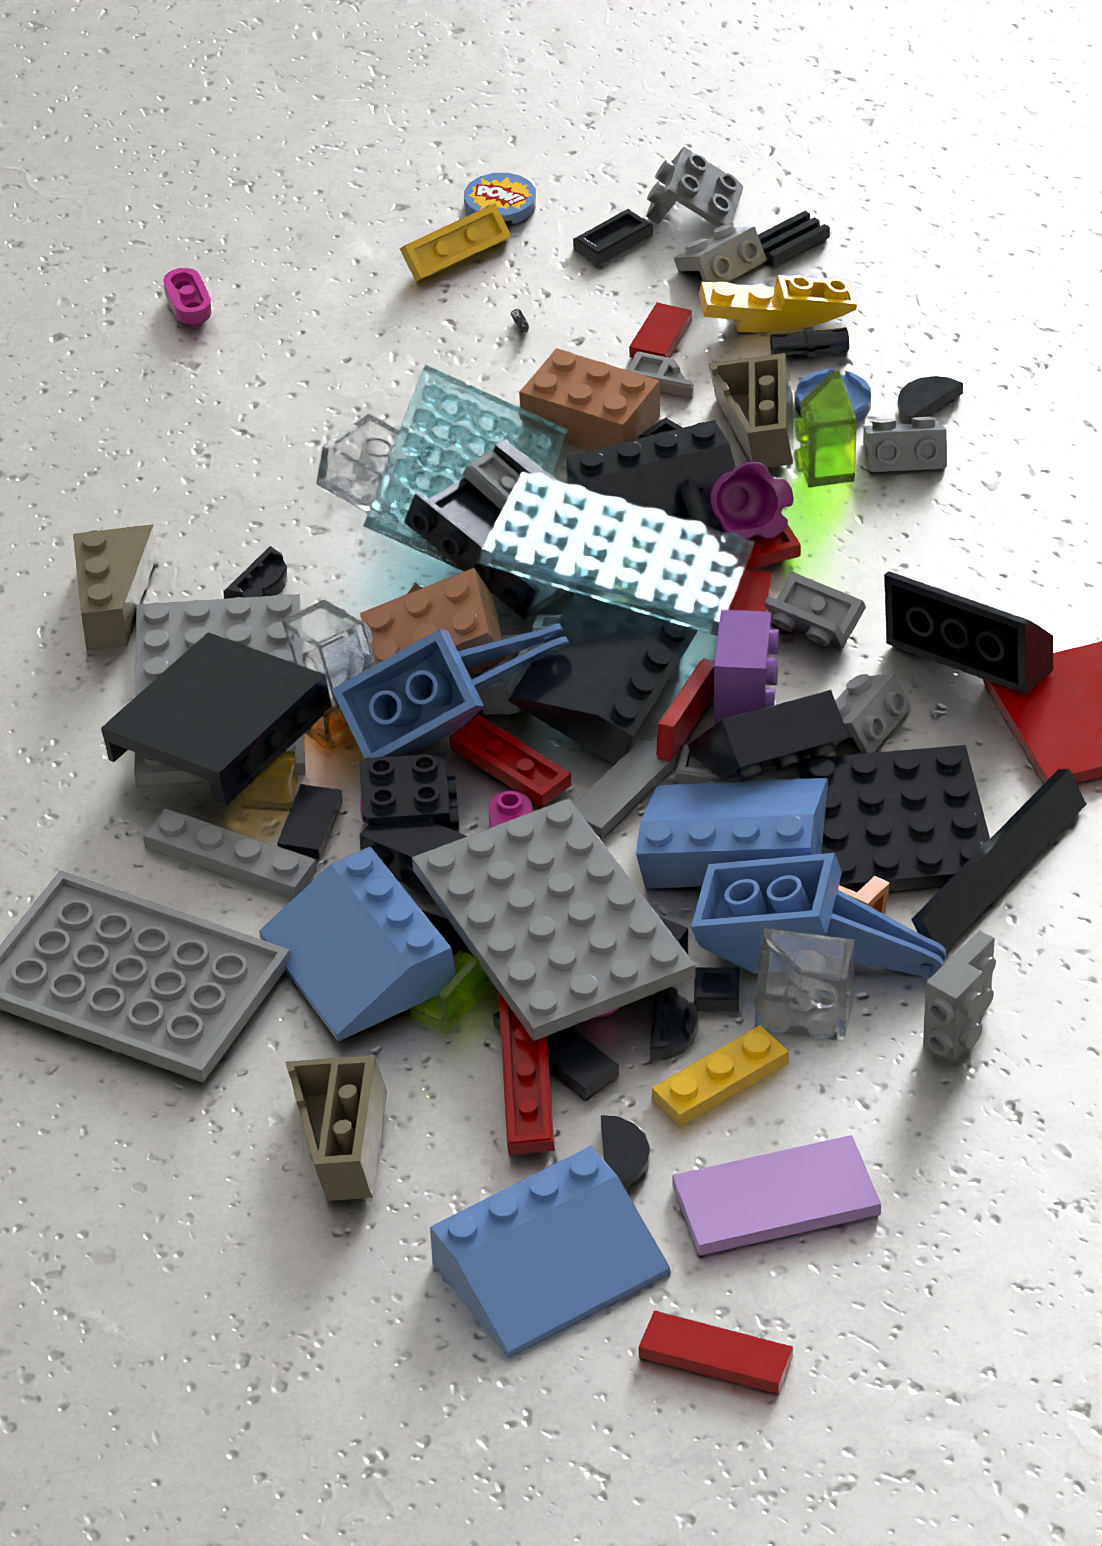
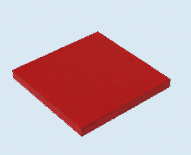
(1061, 715)

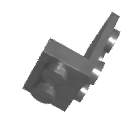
(696, 186)

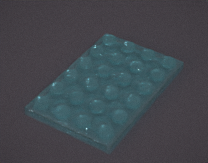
(442, 434)
(617, 552)

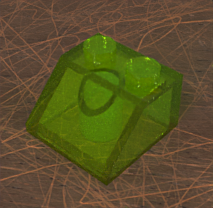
(826, 434)

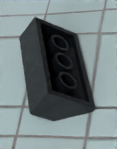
(653, 467)
(966, 634)

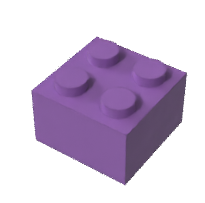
(744, 663)

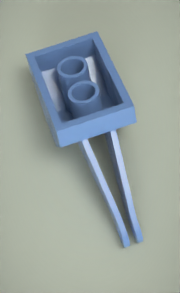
(428, 691)
(801, 898)

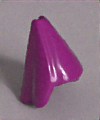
(751, 501)

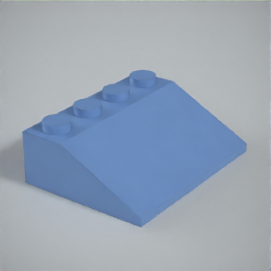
(727, 823)
(360, 945)
(547, 1251)

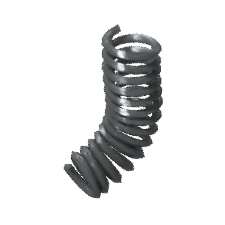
(520, 320)

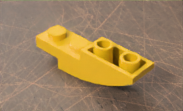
(790, 305)

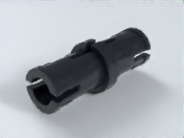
(810, 342)

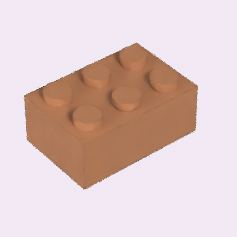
(592, 400)
(454, 604)

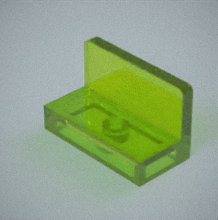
(457, 997)

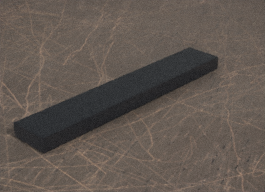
(1000, 859)

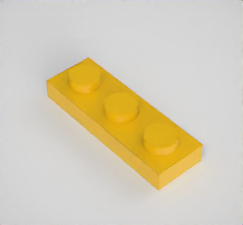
(455, 242)
(720, 1075)

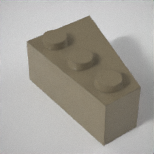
(758, 406)
(111, 580)
(342, 1120)

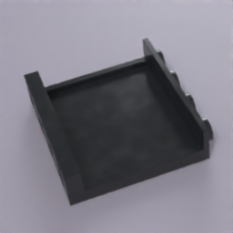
(459, 525)
(220, 714)

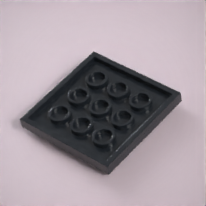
(900, 815)

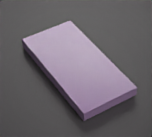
(776, 1195)

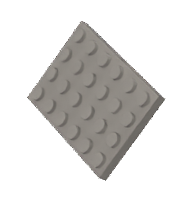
(172, 628)
(553, 919)
(135, 975)

